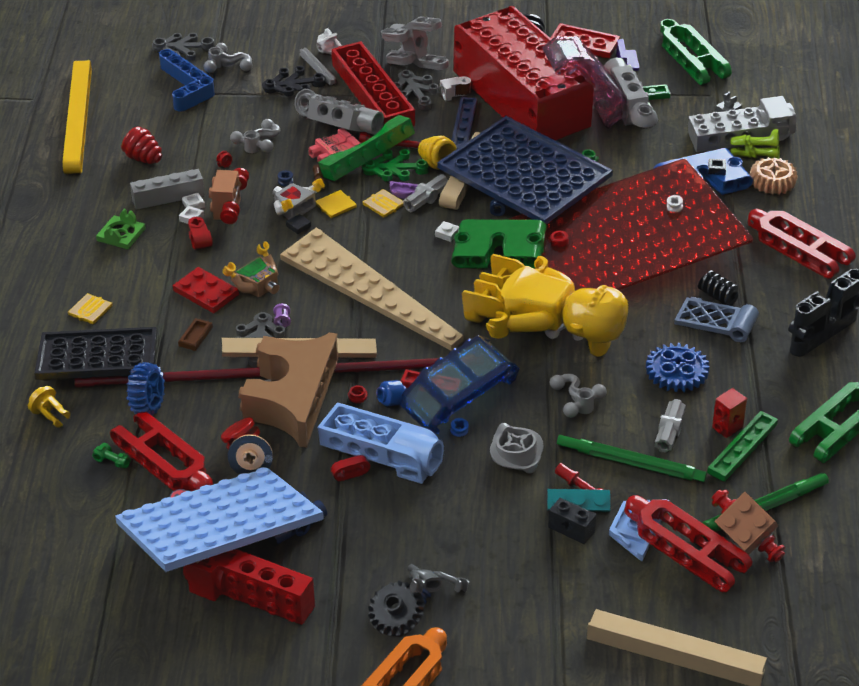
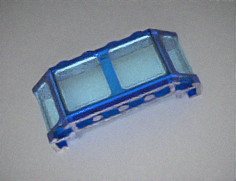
(456, 382)

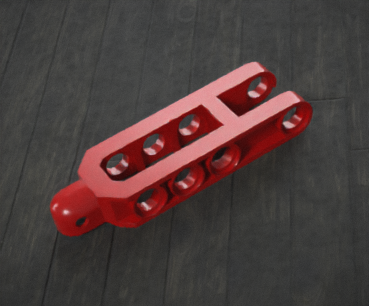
(815, 256)
(156, 433)
(701, 561)

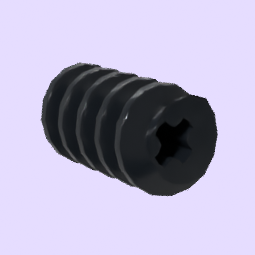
(719, 288)

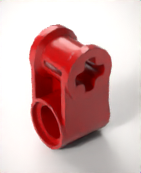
(199, 234)

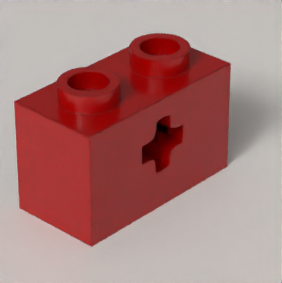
(729, 412)

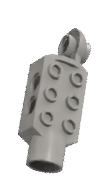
(636, 108)
(338, 112)

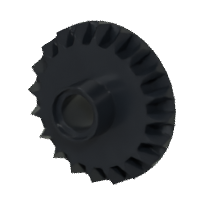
(399, 619)

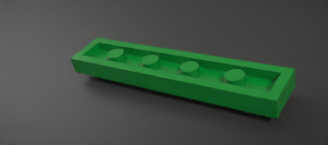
(742, 446)

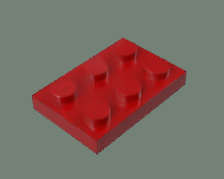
(205, 289)

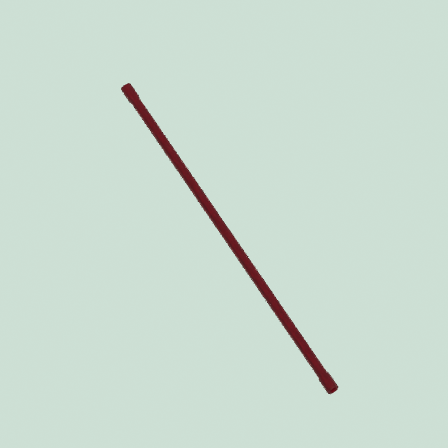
(255, 372)

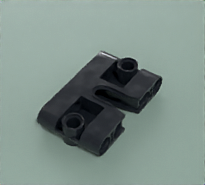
(822, 318)

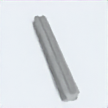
(317, 66)

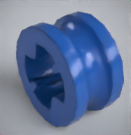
(459, 422)

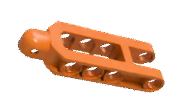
(433, 640)

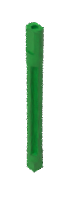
(633, 458)
(781, 496)

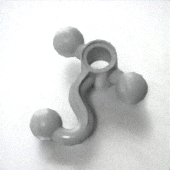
(217, 58)
(252, 138)
(582, 397)

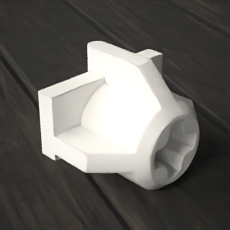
(327, 42)

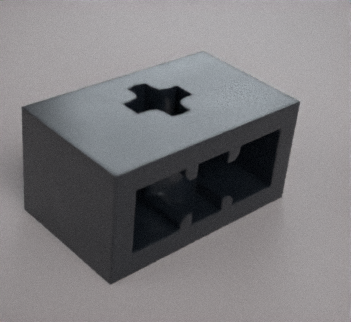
(572, 520)

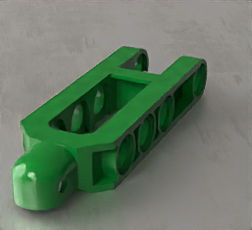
(694, 66)
(821, 424)

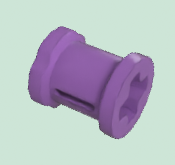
(285, 316)

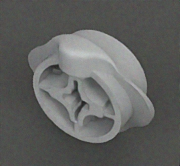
(516, 448)

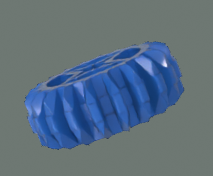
(145, 388)

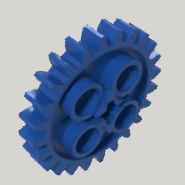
(677, 367)

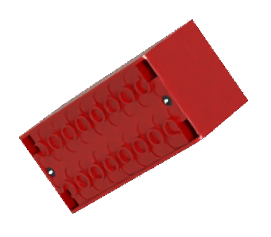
(515, 77)

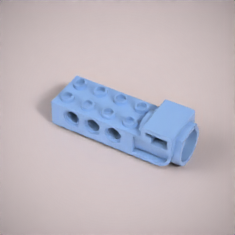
(391, 442)

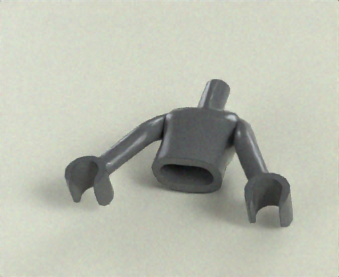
(432, 580)

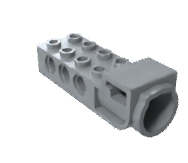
(717, 128)

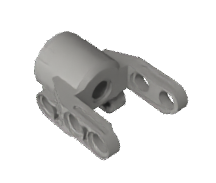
(414, 44)

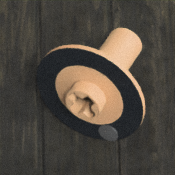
(249, 454)

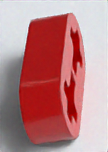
(350, 467)

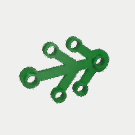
(377, 166)

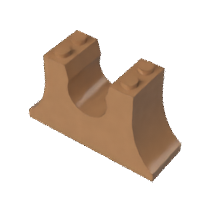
(302, 380)

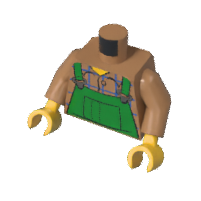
(257, 276)

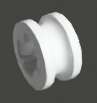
(674, 203)

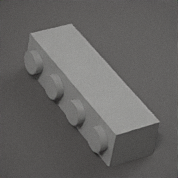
(166, 188)

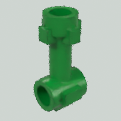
(104, 451)

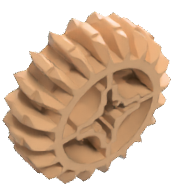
(773, 175)

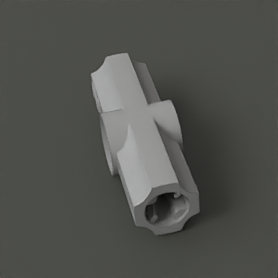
(425, 193)
(670, 425)

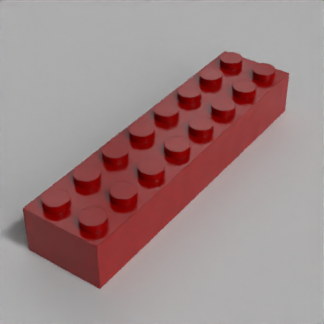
(370, 82)

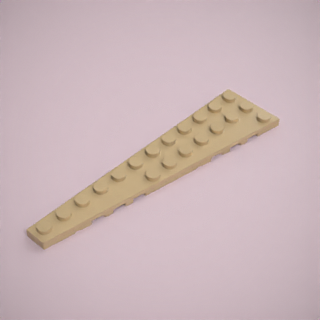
(340, 269)

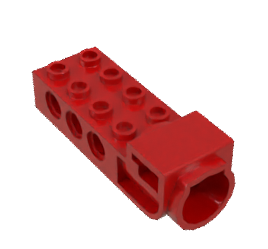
(253, 582)

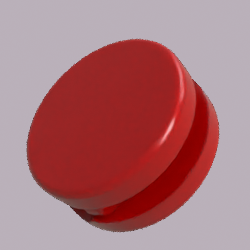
(239, 429)

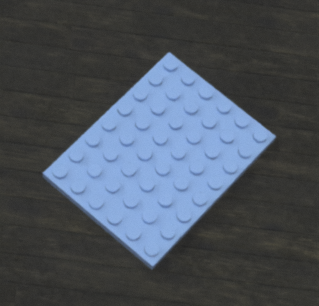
(217, 518)

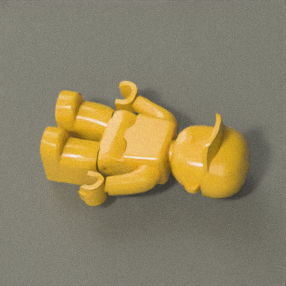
(543, 300)

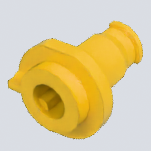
(43, 401)

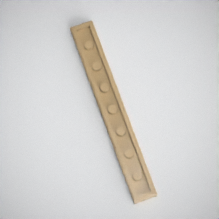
(346, 347)

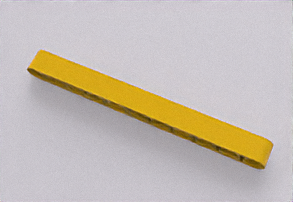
(77, 117)

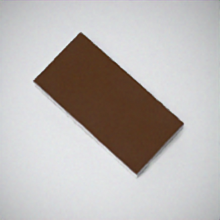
(195, 334)

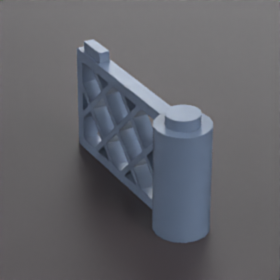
(738, 324)

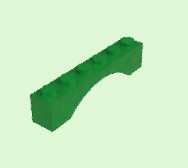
(343, 162)

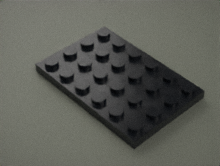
(94, 352)

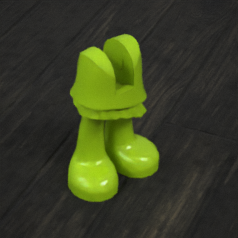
(749, 149)

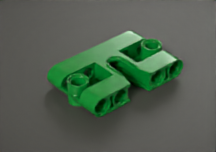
(479, 238)

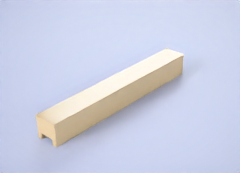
(676, 648)

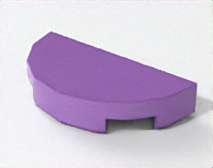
(401, 189)

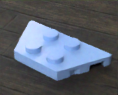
(626, 534)

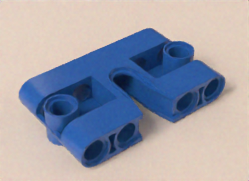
(736, 176)

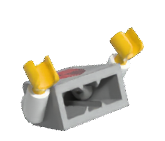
(296, 199)

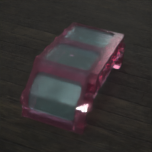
(574, 55)

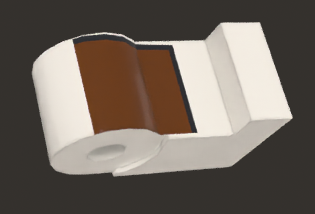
(455, 87)

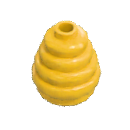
(435, 149)

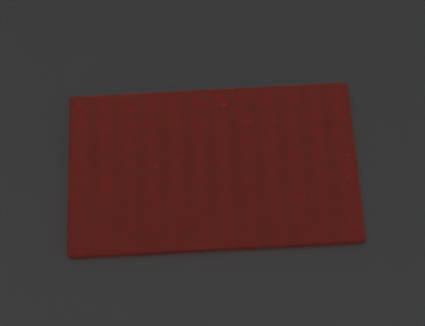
(629, 236)

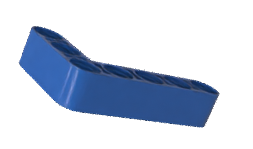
(197, 83)

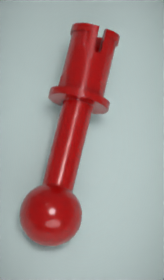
(572, 477)

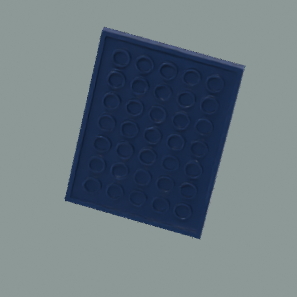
(525, 169)

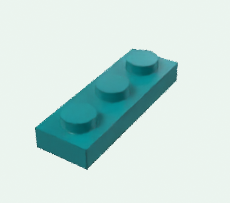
(588, 499)

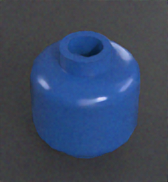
(390, 392)

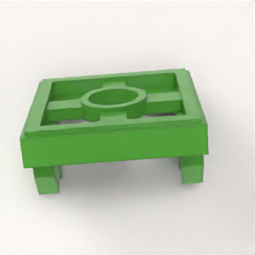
(112, 236)

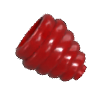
(141, 146)

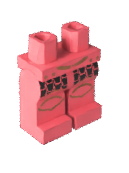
(329, 145)

